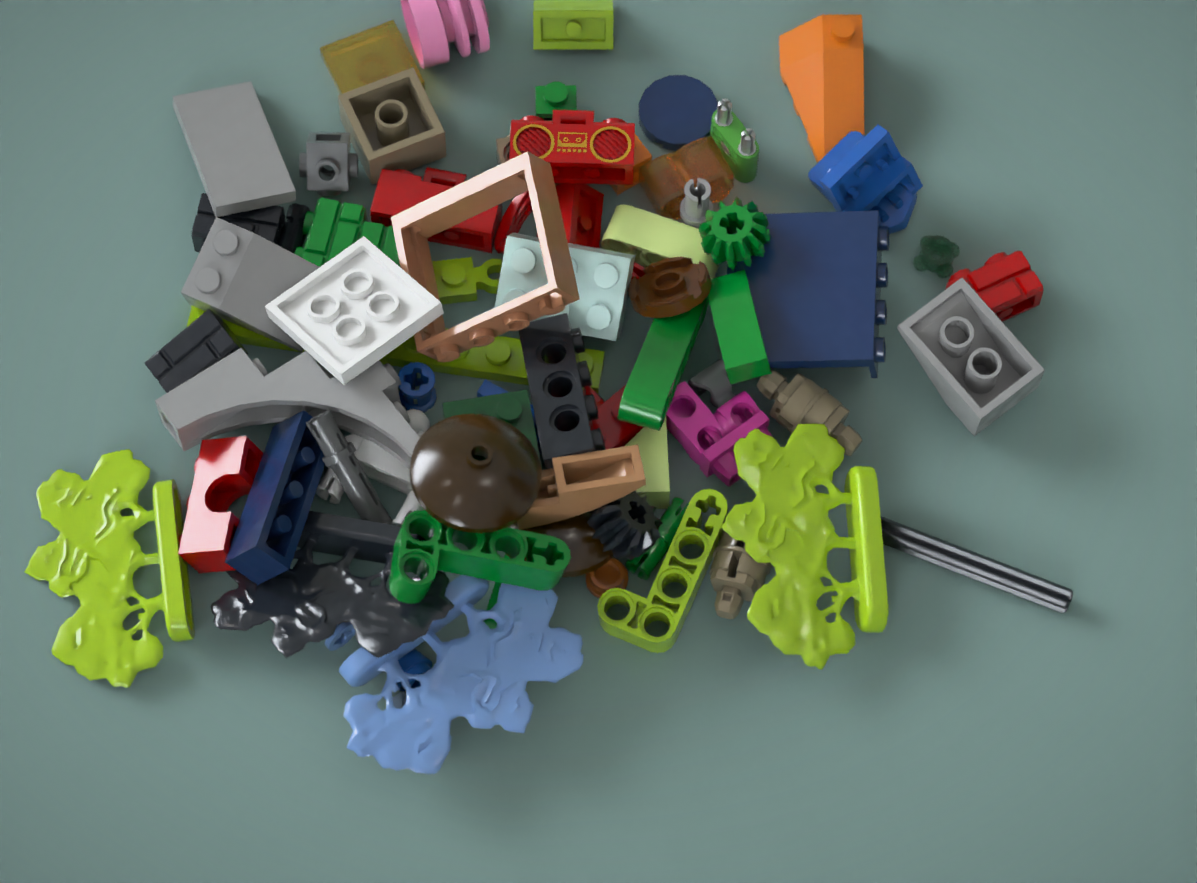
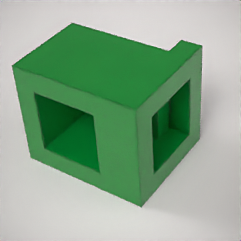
(554, 97)

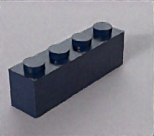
(278, 501)

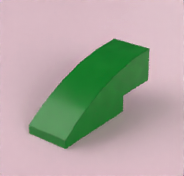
(738, 328)

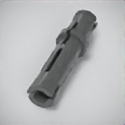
(341, 458)

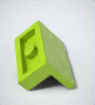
(572, 24)

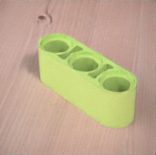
(653, 238)

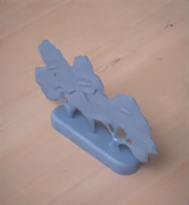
(472, 678)

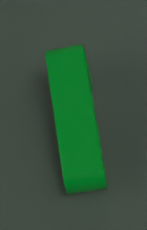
(478, 561)

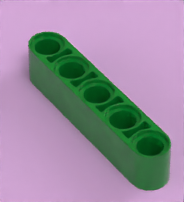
(660, 367)

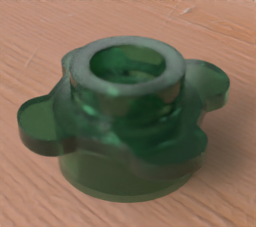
(940, 246)

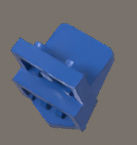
(869, 176)

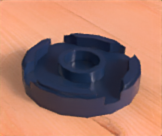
(676, 111)

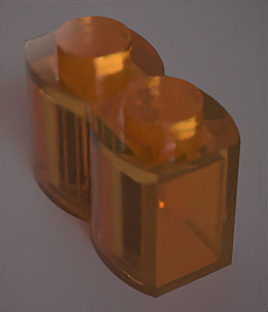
(667, 175)

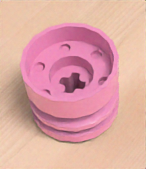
(440, 22)

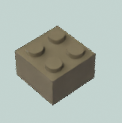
(392, 124)

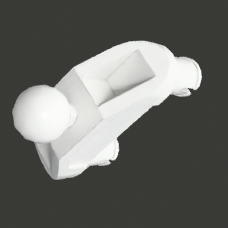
(379, 466)

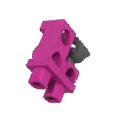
(711, 436)

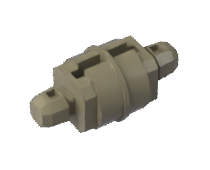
(808, 403)
(735, 576)

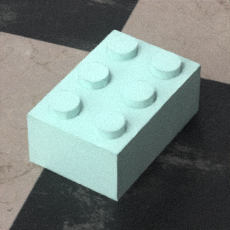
(599, 275)

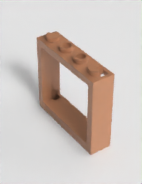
(468, 200)

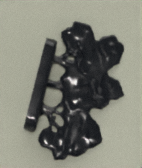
(315, 598)

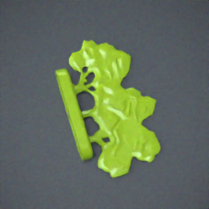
(793, 532)
(97, 564)

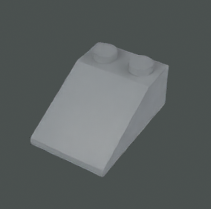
(241, 275)
(970, 356)

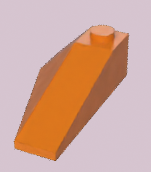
(825, 77)

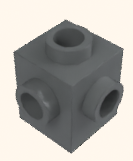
(328, 163)

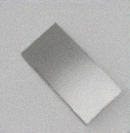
(234, 149)

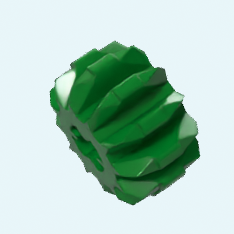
(719, 235)

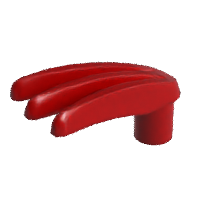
(512, 220)

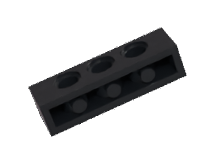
(558, 388)

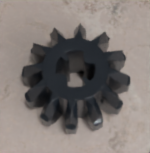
(626, 526)

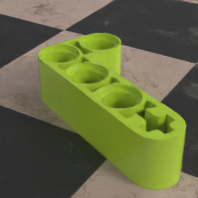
(673, 569)

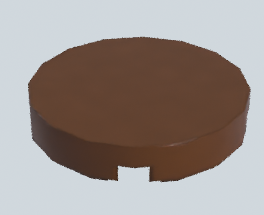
(670, 287)

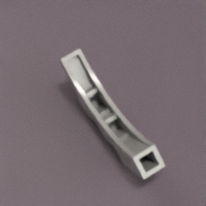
(243, 394)

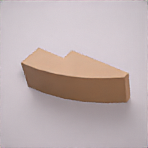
(584, 484)

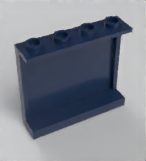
(821, 289)

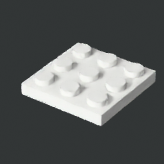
(354, 310)

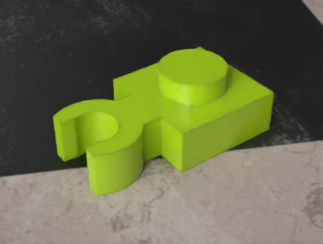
(459, 280)

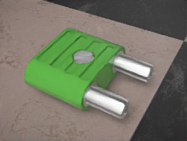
(735, 142)

